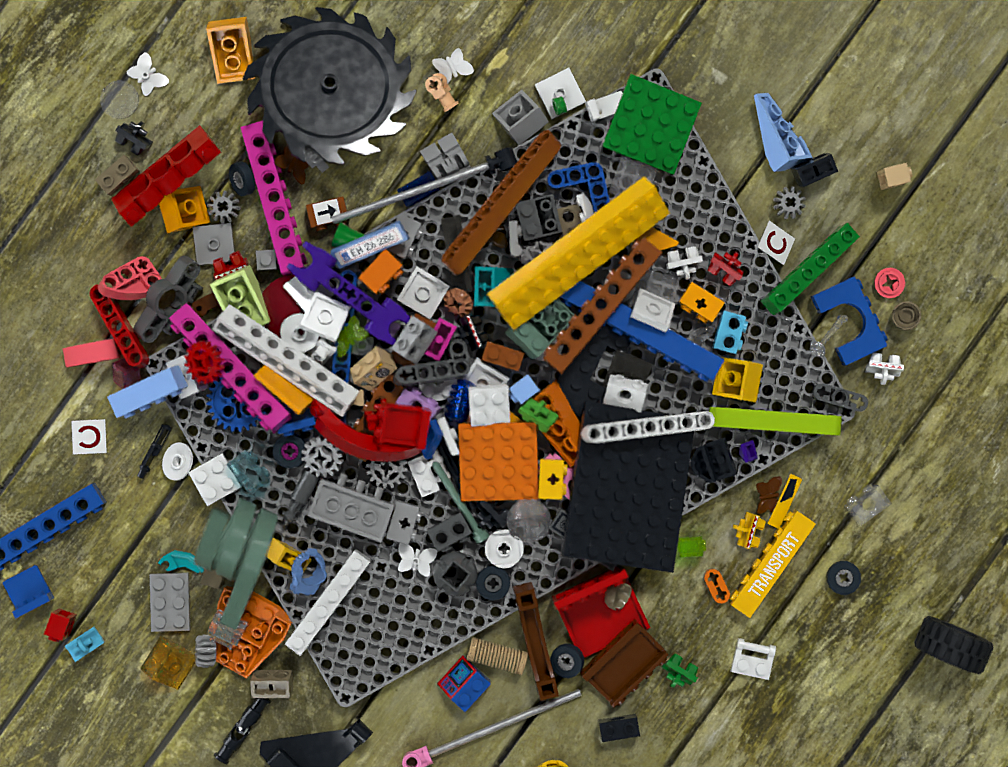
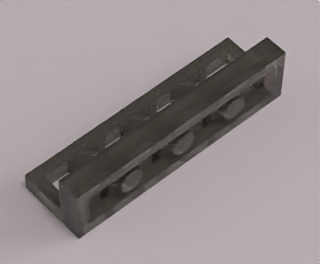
(451, 229)

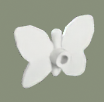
(452, 65)
(145, 75)
(416, 561)

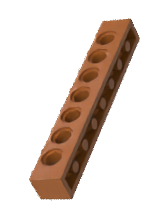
(650, 255)
(380, 392)

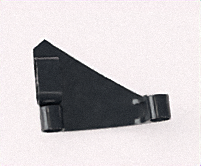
(315, 749)

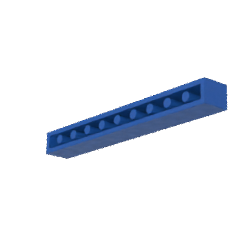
(670, 344)

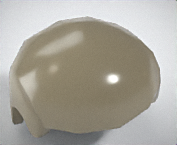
(906, 315)
(617, 595)

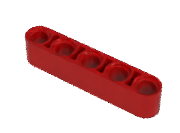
(126, 331)

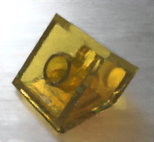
(168, 663)

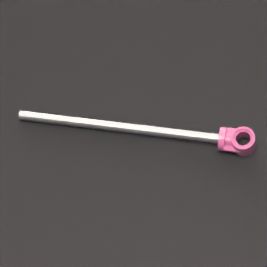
(424, 756)

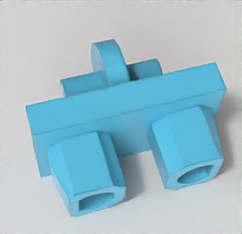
(84, 644)

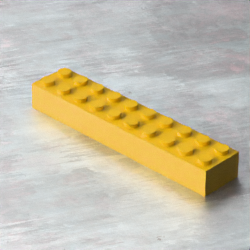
(579, 253)

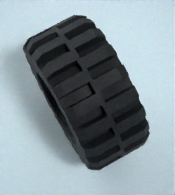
(953, 645)

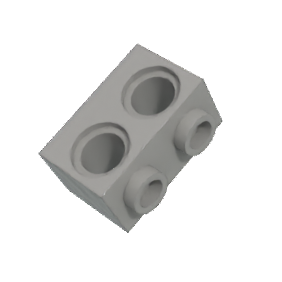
(414, 340)

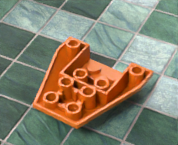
(265, 631)

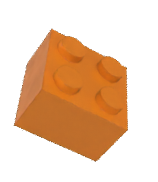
(381, 272)

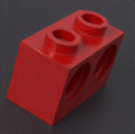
(60, 625)

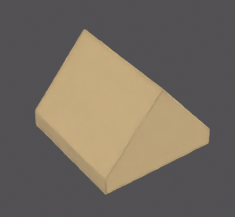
(360, 399)

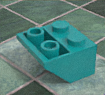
(486, 280)

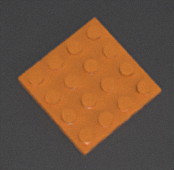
(498, 461)

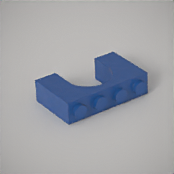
(870, 337)

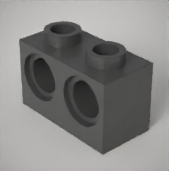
(447, 527)

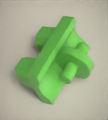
(538, 414)

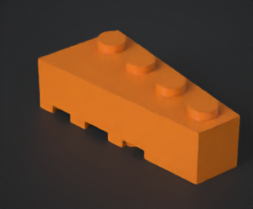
(565, 431)

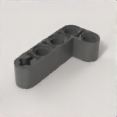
(431, 368)

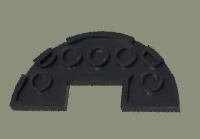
(576, 380)

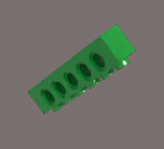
(810, 269)

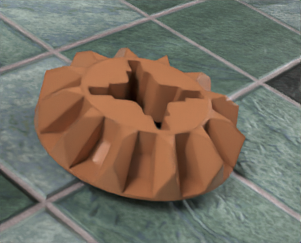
(461, 297)

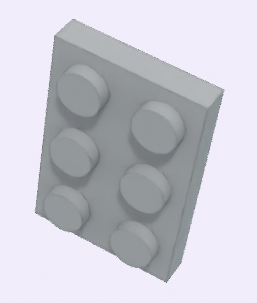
(170, 602)

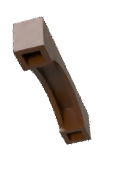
(535, 641)

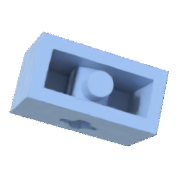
(523, 389)

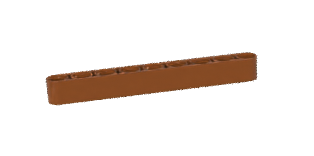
(501, 202)

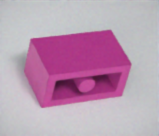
(441, 340)

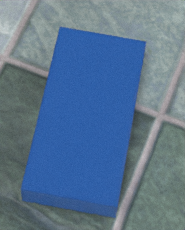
(433, 439)

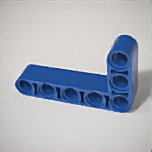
(584, 178)

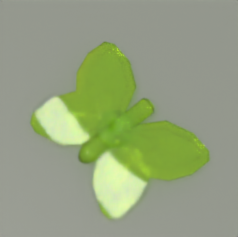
(347, 337)

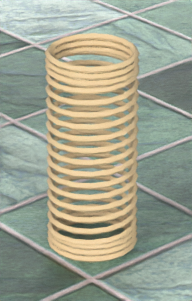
(521, 661)

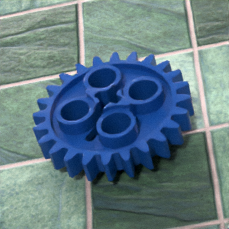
(220, 403)

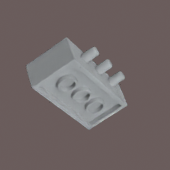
(352, 508)

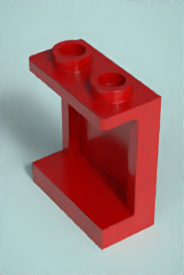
(402, 424)

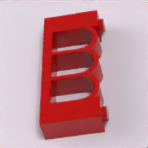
(165, 175)

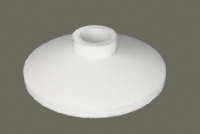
(290, 334)
(177, 461)

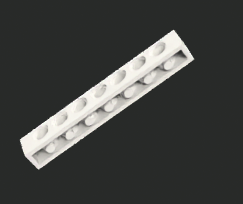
(285, 360)

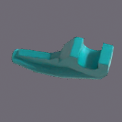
(181, 559)

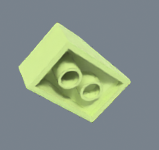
(243, 293)

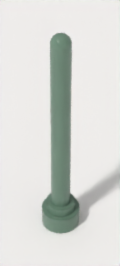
(479, 534)

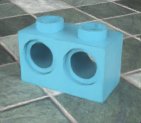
(723, 331)

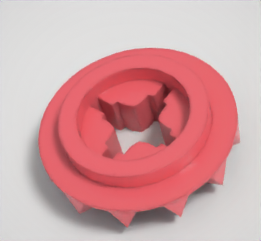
(897, 287)

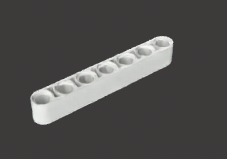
(639, 429)

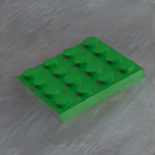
(651, 124)

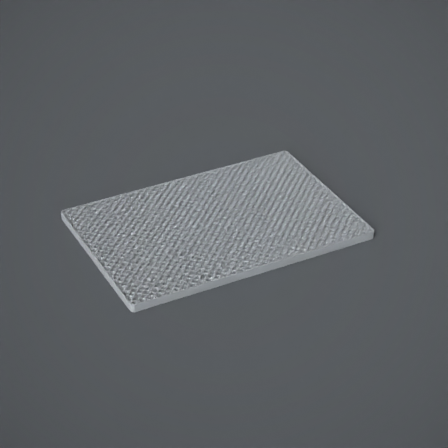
(442, 498)

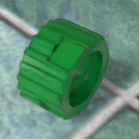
(559, 105)

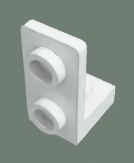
(603, 106)

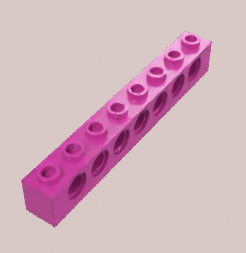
(251, 134)
(278, 416)

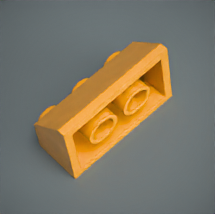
(285, 390)

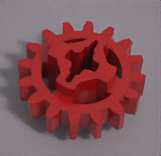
(204, 362)

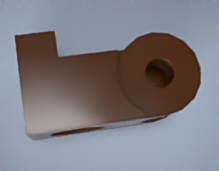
(205, 304)

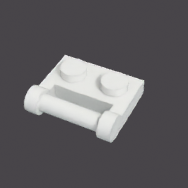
(753, 665)

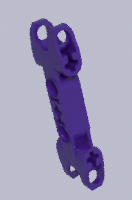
(321, 273)

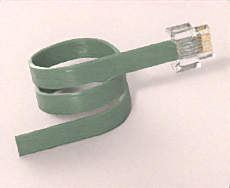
(235, 557)

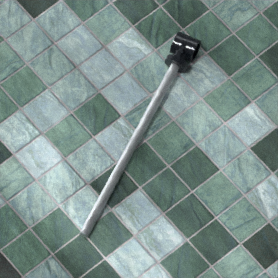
(503, 159)

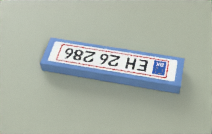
(369, 244)

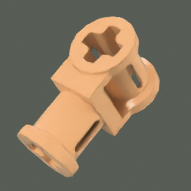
(441, 91)

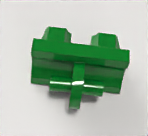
(679, 674)

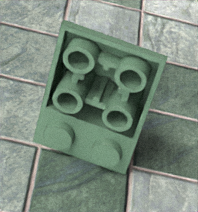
(541, 329)

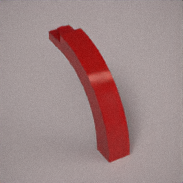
(355, 442)

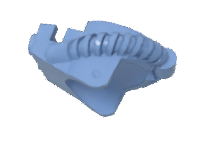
(307, 585)

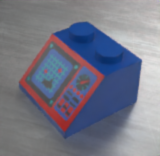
(464, 683)

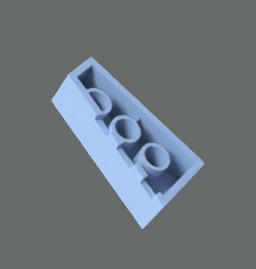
(148, 391)

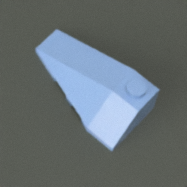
(779, 141)

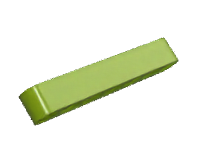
(776, 421)

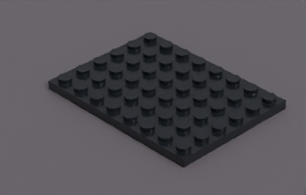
(627, 493)

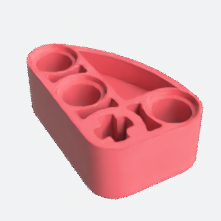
(134, 287)
(91, 353)

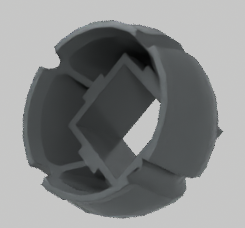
(466, 564)

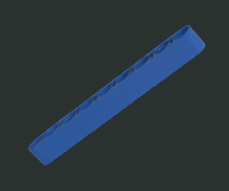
(345, 366)

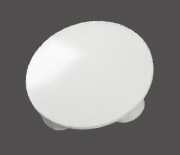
(586, 206)

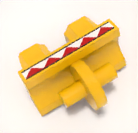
(746, 530)

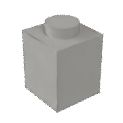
(266, 260)

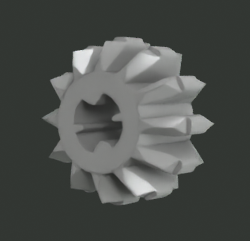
(216, 207)
(791, 209)
(205, 651)

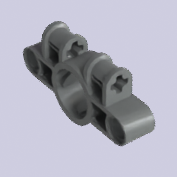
(181, 280)

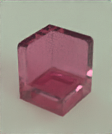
(125, 374)

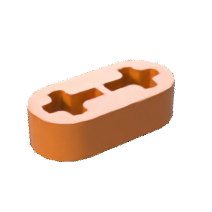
(720, 583)

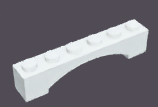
(328, 602)

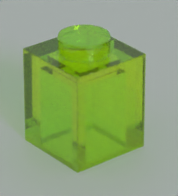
(691, 546)

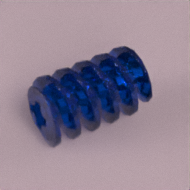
(459, 402)

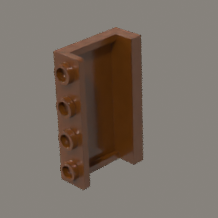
(624, 663)

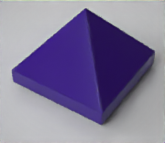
(748, 451)

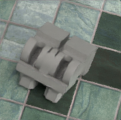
(447, 160)

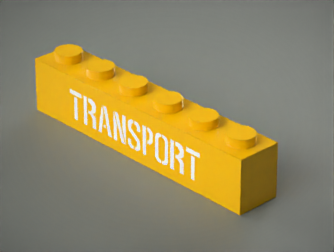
(772, 563)

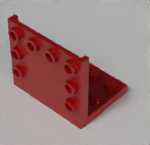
(589, 618)

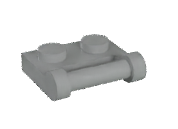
(514, 234)

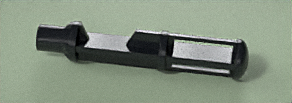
(154, 450)

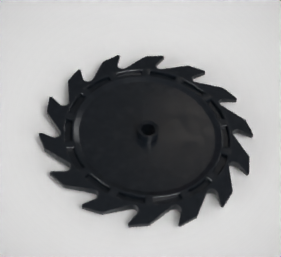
(321, 116)

